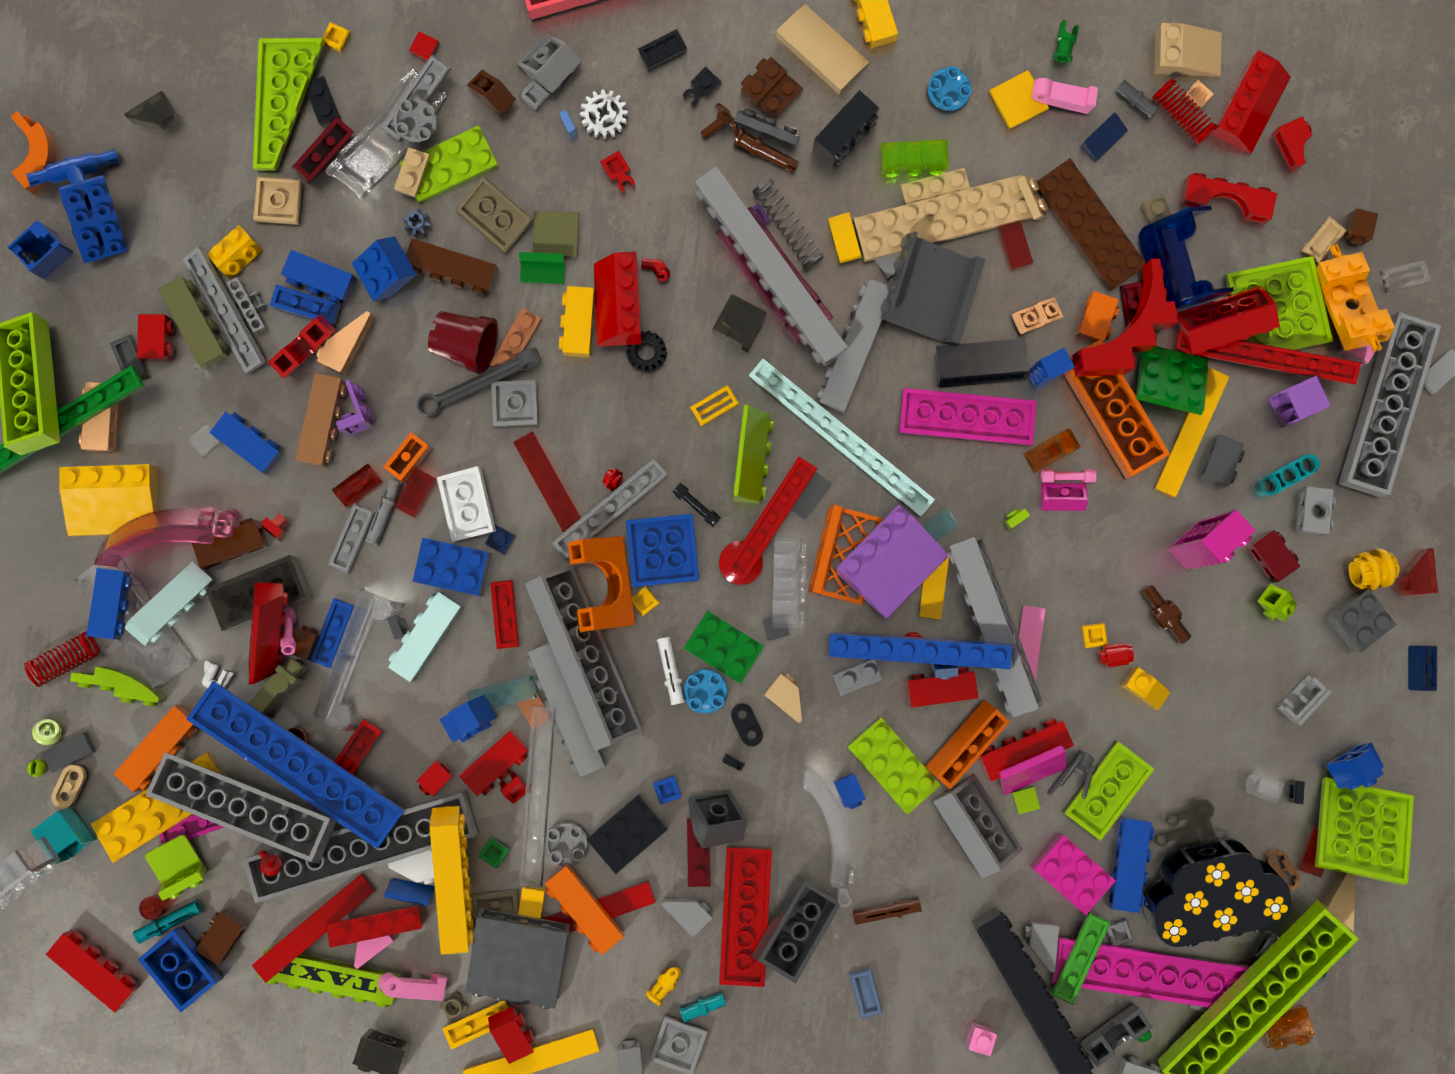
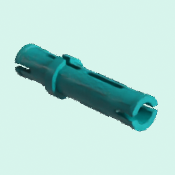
(166, 922)

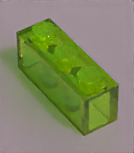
(914, 157)

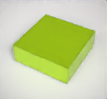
(1026, 800)

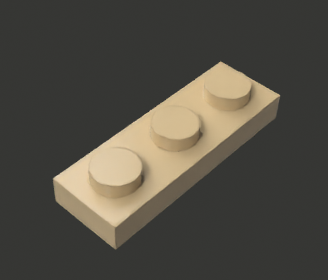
(934, 186)

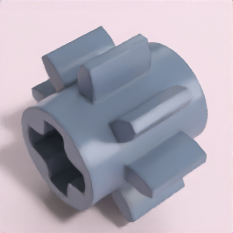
(420, 227)

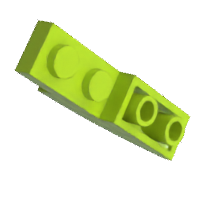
(126, 685)

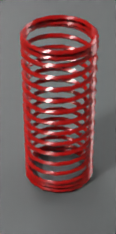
(1204, 132)
(84, 643)

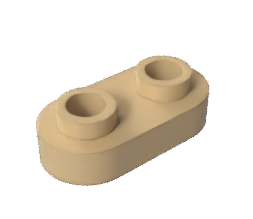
(68, 784)

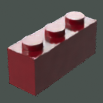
(322, 149)

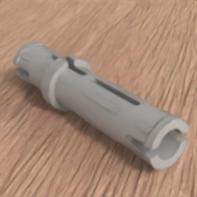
(383, 511)

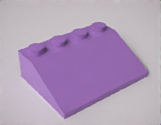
(892, 562)

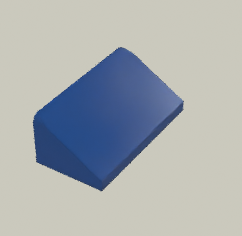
(410, 892)

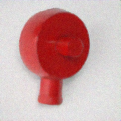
(270, 864)

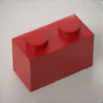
(154, 338)
(511, 1035)

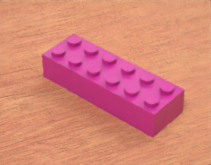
(1212, 540)

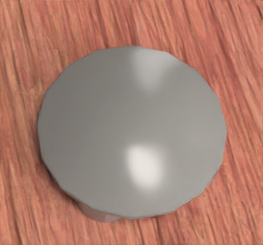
(414, 119)
(566, 844)

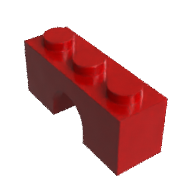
(302, 347)

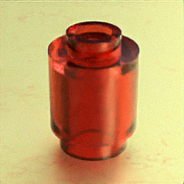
(160, 907)

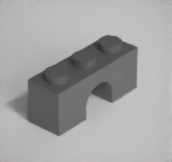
(1126, 1025)

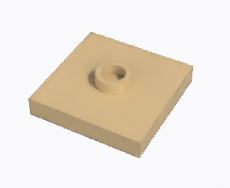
(277, 200)

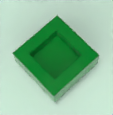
(493, 853)

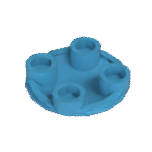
(949, 88)
(705, 691)

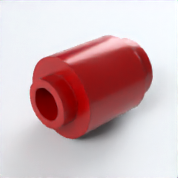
(1116, 655)

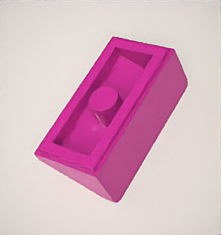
(1064, 496)

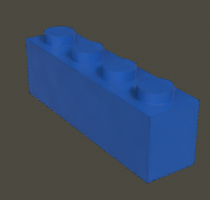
(1130, 864)

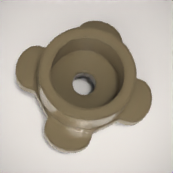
(451, 1013)

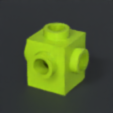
(1277, 603)

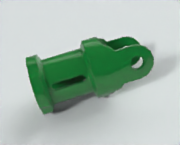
(1065, 43)

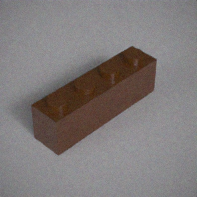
(452, 266)

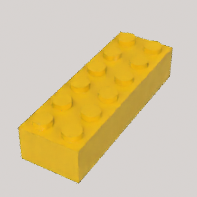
(451, 879)

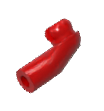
(658, 267)

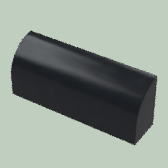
(981, 362)

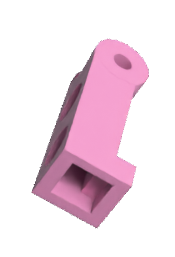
(1064, 95)
(413, 988)

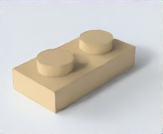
(412, 172)
(1035, 204)

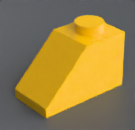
(1145, 687)

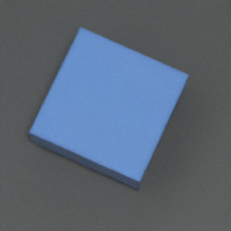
(568, 124)

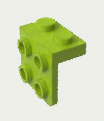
(176, 866)

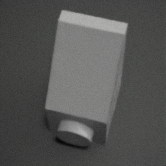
(689, 913)
(1043, 940)
(630, 1058)

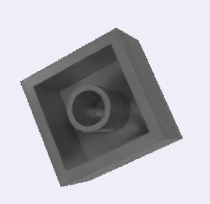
(1360, 620)

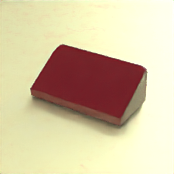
(1131, 297)

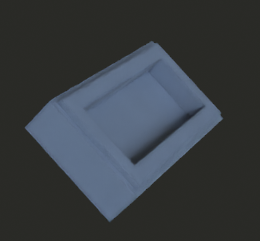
(866, 993)

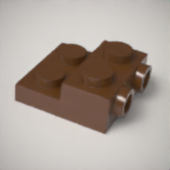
(770, 88)

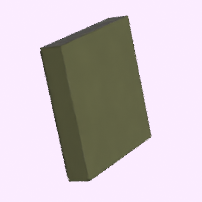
(556, 233)

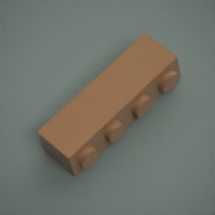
(320, 420)

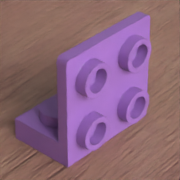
(353, 423)

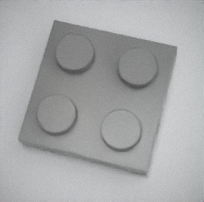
(514, 403)
(678, 1045)

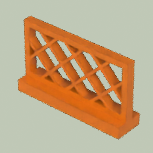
(827, 547)

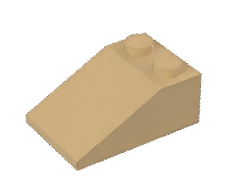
(1187, 50)

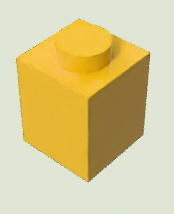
(532, 902)

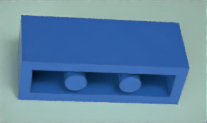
(318, 277)
(1051, 368)
(247, 442)
(109, 604)

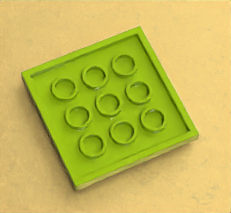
(1298, 301)
(1365, 832)

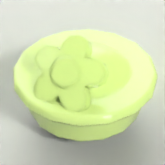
(46, 732)

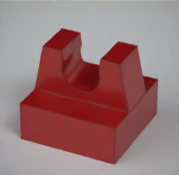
(275, 526)
(514, 789)

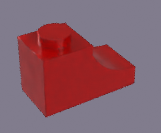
(1291, 140)

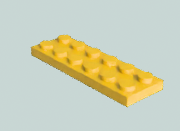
(141, 820)

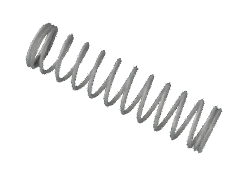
(758, 190)

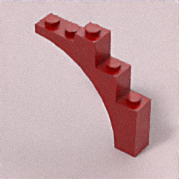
(1139, 336)

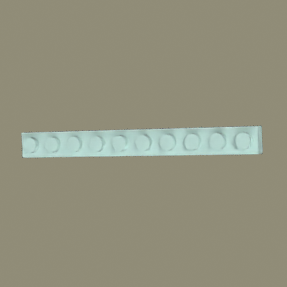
(841, 437)

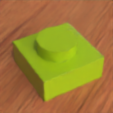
(1015, 518)

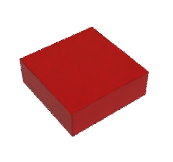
(424, 46)

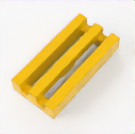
(730, 396)

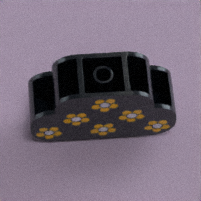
(1214, 894)

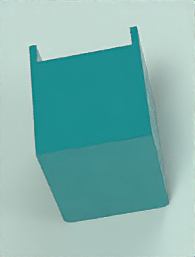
(64, 833)

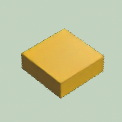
(336, 36)
(644, 601)
(1094, 635)

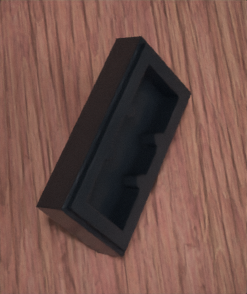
(662, 49)

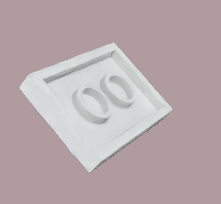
(466, 504)

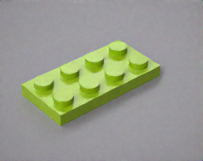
(455, 163)
(894, 765)
(1109, 791)

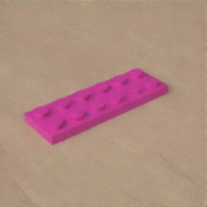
(967, 416)

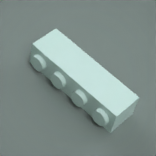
(168, 604)
(425, 636)

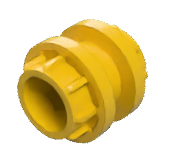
(1374, 569)

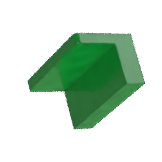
(542, 268)

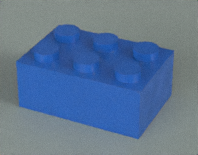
(452, 567)
(180, 969)

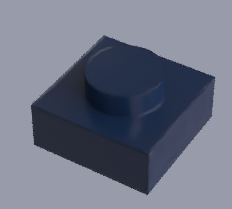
(500, 540)

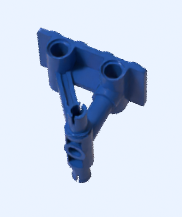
(86, 203)

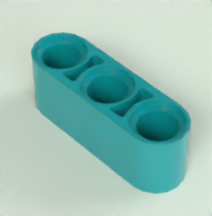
(1297, 474)

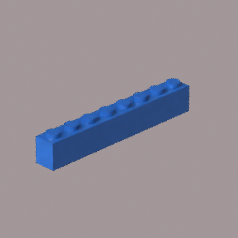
(922, 650)

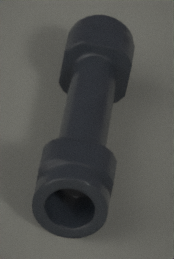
(681, 492)

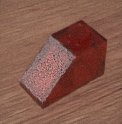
(1420, 574)

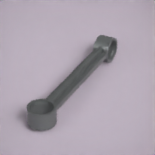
(524, 360)

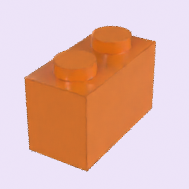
(1097, 317)
(407, 457)

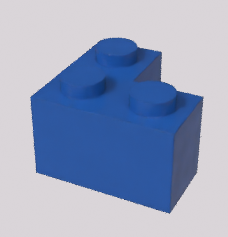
(468, 719)
(1356, 767)

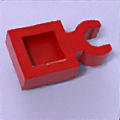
(617, 168)

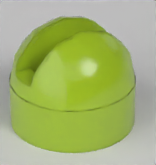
(40, 769)

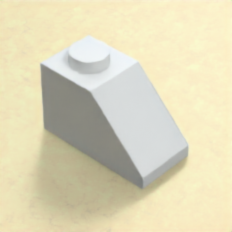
(415, 867)

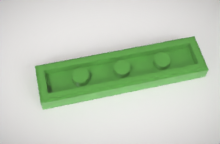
(1080, 958)

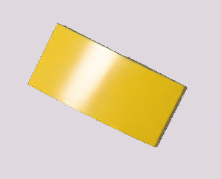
(844, 237)

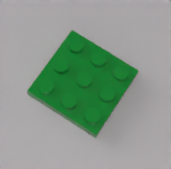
(1173, 379)

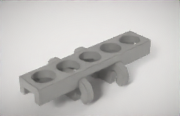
(254, 310)

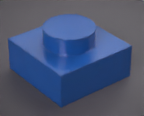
(667, 790)

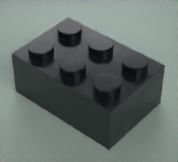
(846, 129)
(627, 833)

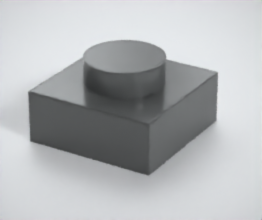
(398, 626)

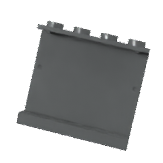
(931, 289)
(517, 958)

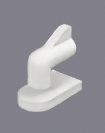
(210, 671)

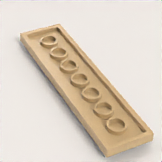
(942, 217)

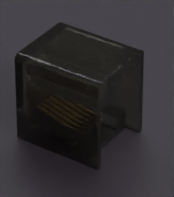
(739, 323)

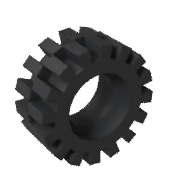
(653, 363)

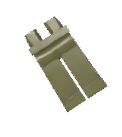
(278, 685)

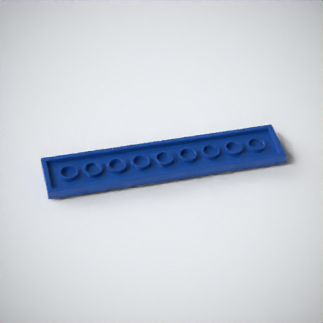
(295, 764)

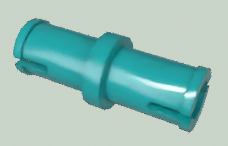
(702, 1007)

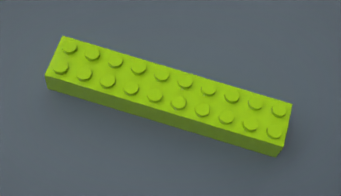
(1261, 994)

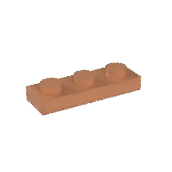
(516, 338)

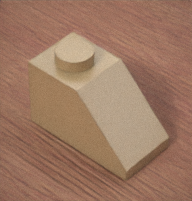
(786, 696)

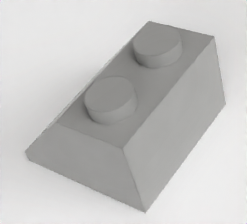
(549, 62)

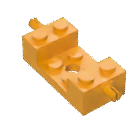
(1343, 282)

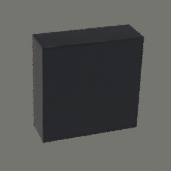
(1296, 791)

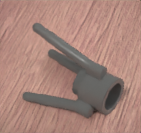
(1080, 763)

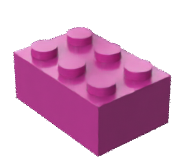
(1072, 873)

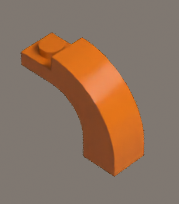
(40, 153)

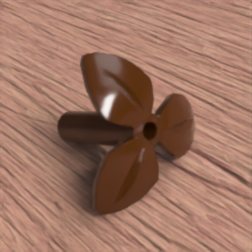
(723, 117)

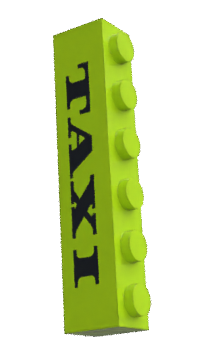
(334, 977)

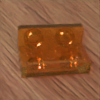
(1289, 1029)

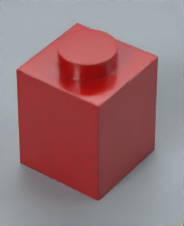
(434, 778)

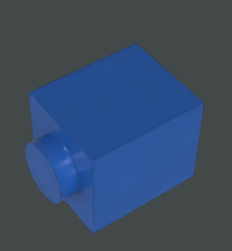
(849, 791)

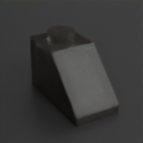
(155, 113)

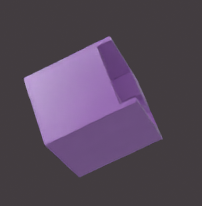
(1299, 401)

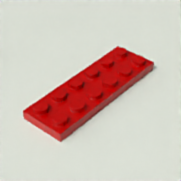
(744, 915)

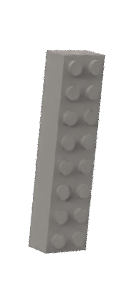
(1389, 406)
(995, 623)
(583, 659)
(241, 808)

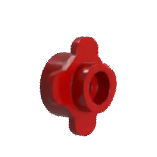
(612, 479)

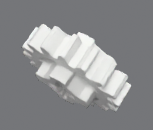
(612, 117)

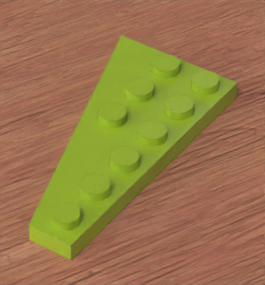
(282, 82)

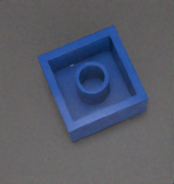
(384, 268)

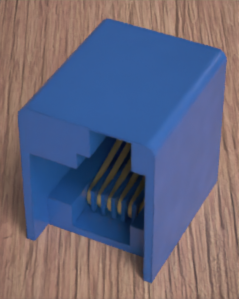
(40, 249)

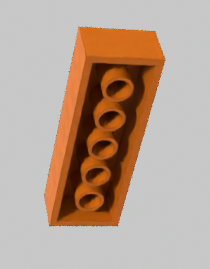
(1119, 420)

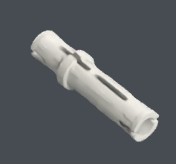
(666, 649)

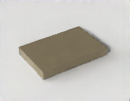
(494, 214)

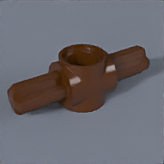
(1166, 614)

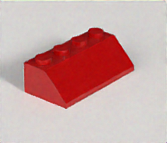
(1252, 102)
(617, 300)
(1228, 320)
(265, 630)

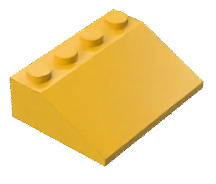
(106, 497)

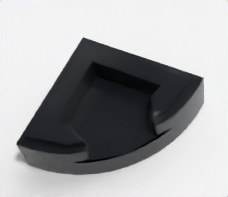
(732, 761)

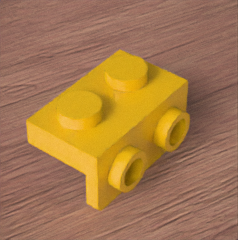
(234, 252)

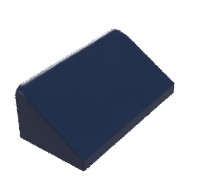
(1104, 137)
(1422, 668)

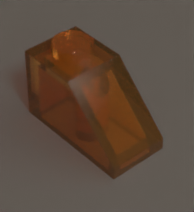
(1052, 450)

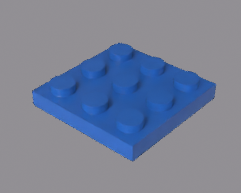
(662, 550)

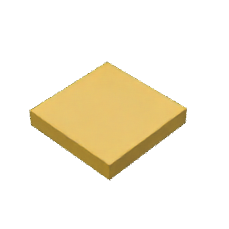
(1015, 100)

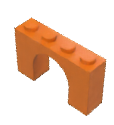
(610, 557)

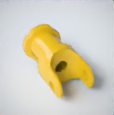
(665, 983)

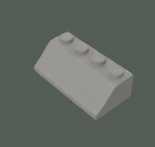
(978, 826)

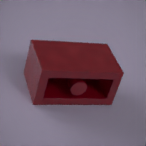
(1274, 556)

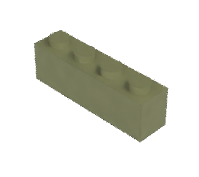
(193, 322)

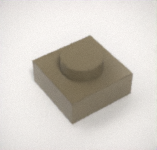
(1156, 209)

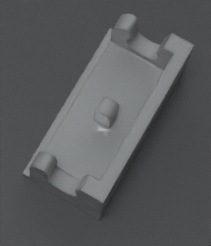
(1304, 700)

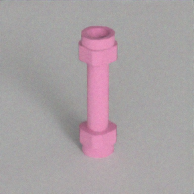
(1049, 475)
(288, 643)

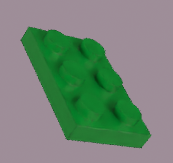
(723, 647)

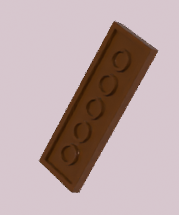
(1090, 224)

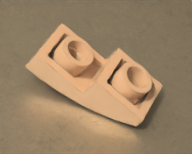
(1037, 316)

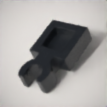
(704, 84)

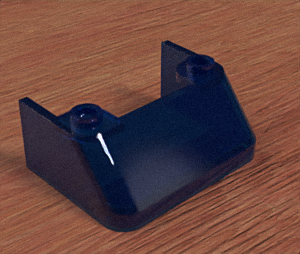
(1166, 242)

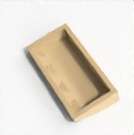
(821, 49)

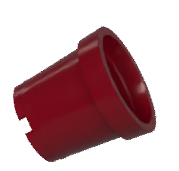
(464, 340)

